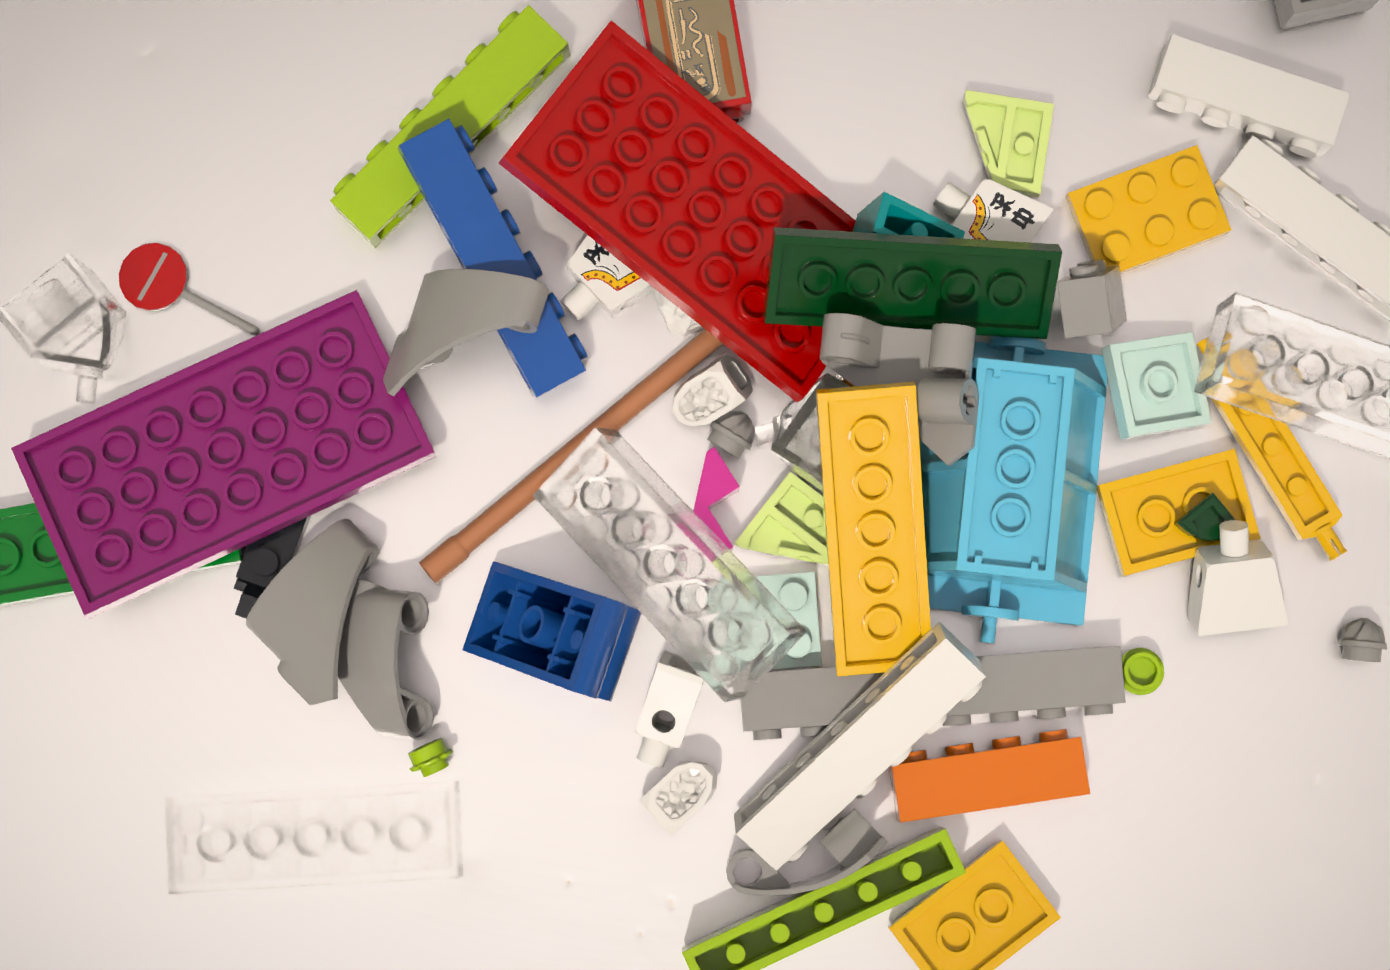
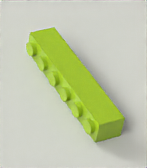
(478, 99)
(830, 909)

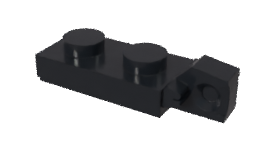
(264, 561)

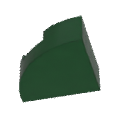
(1204, 519)

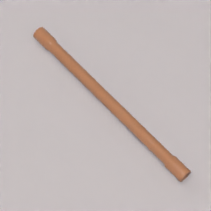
(459, 547)

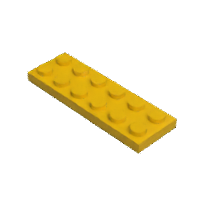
(873, 523)

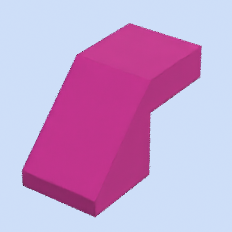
(714, 487)

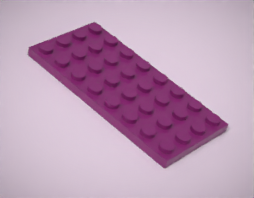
(221, 454)

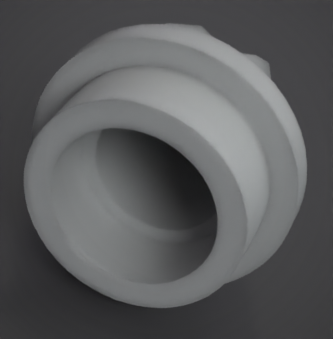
(732, 433)
(1362, 641)

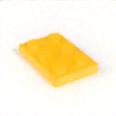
(1149, 211)
(1145, 507)
(977, 916)

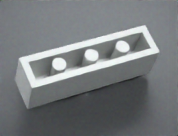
(1248, 96)

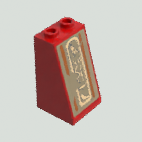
(701, 46)

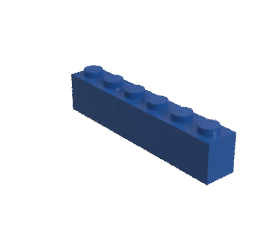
(486, 241)

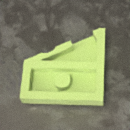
(1011, 138)
(789, 524)

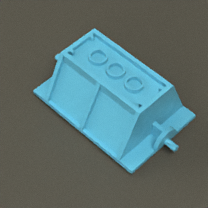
(1019, 508)

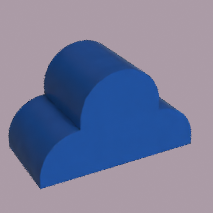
(552, 631)

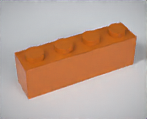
(989, 778)

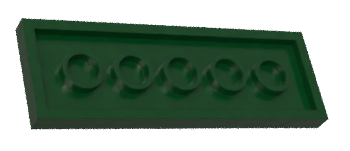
(912, 281)

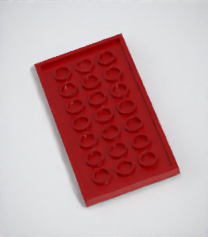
(676, 197)

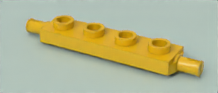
(1285, 474)

